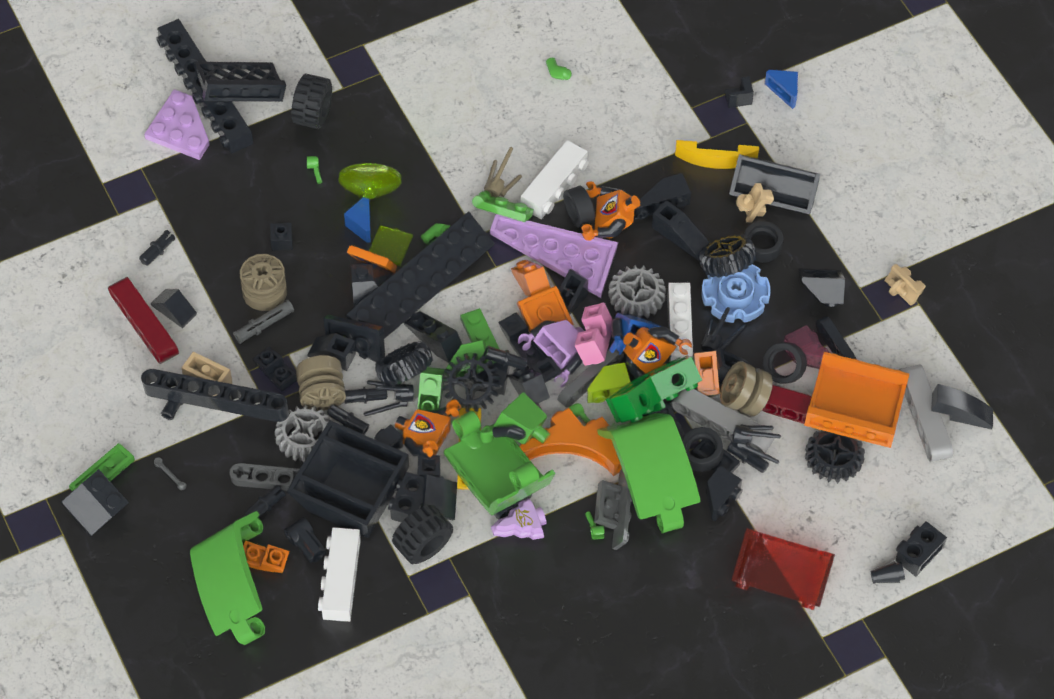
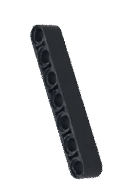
(224, 393)

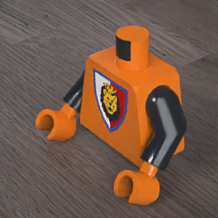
(613, 212)
(651, 348)
(427, 429)

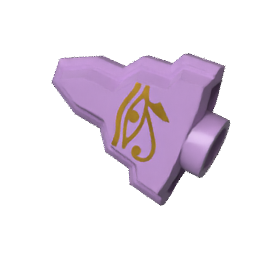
(521, 521)

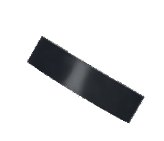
(536, 359)

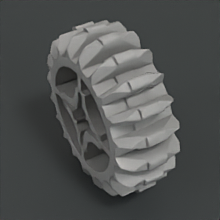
(625, 286)
(304, 421)

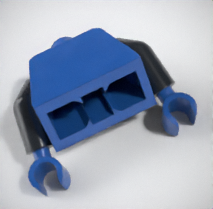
(626, 324)

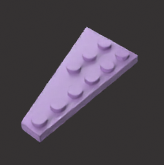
(559, 249)

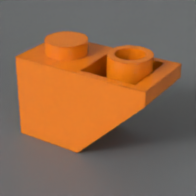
(530, 277)

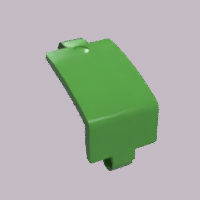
(655, 468)
(493, 471)
(226, 580)

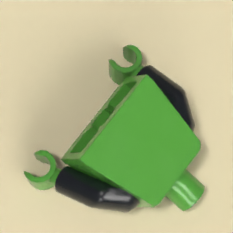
(518, 421)

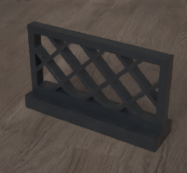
(232, 88)

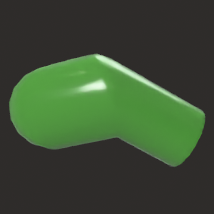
(556, 71)
(434, 232)

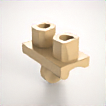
(755, 202)
(903, 284)

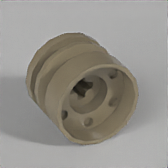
(263, 282)
(320, 382)

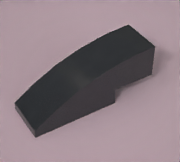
(961, 407)

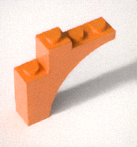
(571, 437)

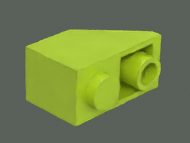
(607, 382)

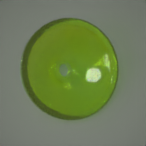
(369, 180)

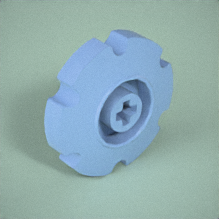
(742, 293)

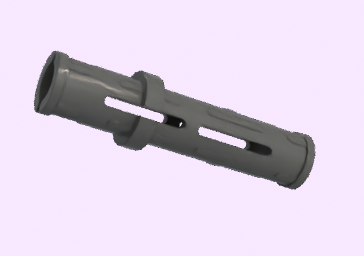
(243, 333)

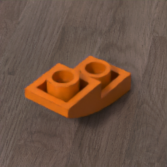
(266, 559)

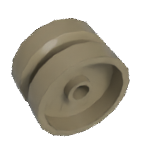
(746, 389)

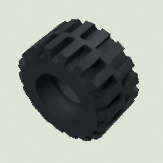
(311, 101)
(422, 534)

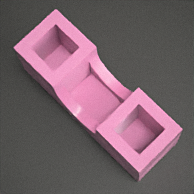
(594, 342)

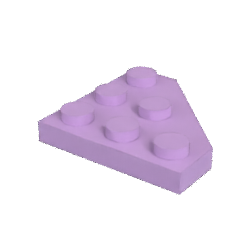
(179, 126)

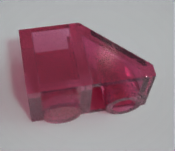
(809, 343)

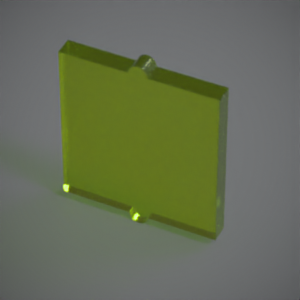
(391, 244)

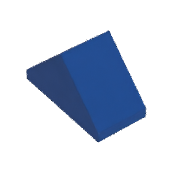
(784, 85)
(358, 219)

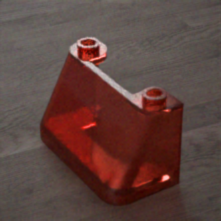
(783, 568)

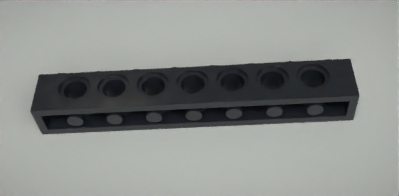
(223, 114)

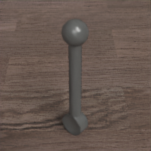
(158, 462)

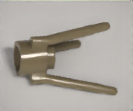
(495, 185)

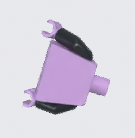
(557, 341)

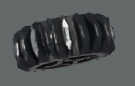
(727, 256)
(404, 363)
(472, 372)
(821, 450)

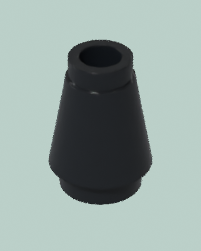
(888, 573)

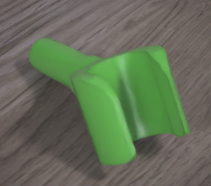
(312, 162)
(578, 410)
(597, 532)

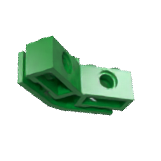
(648, 391)

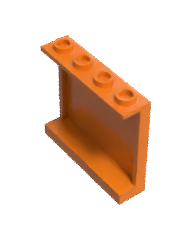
(857, 399)

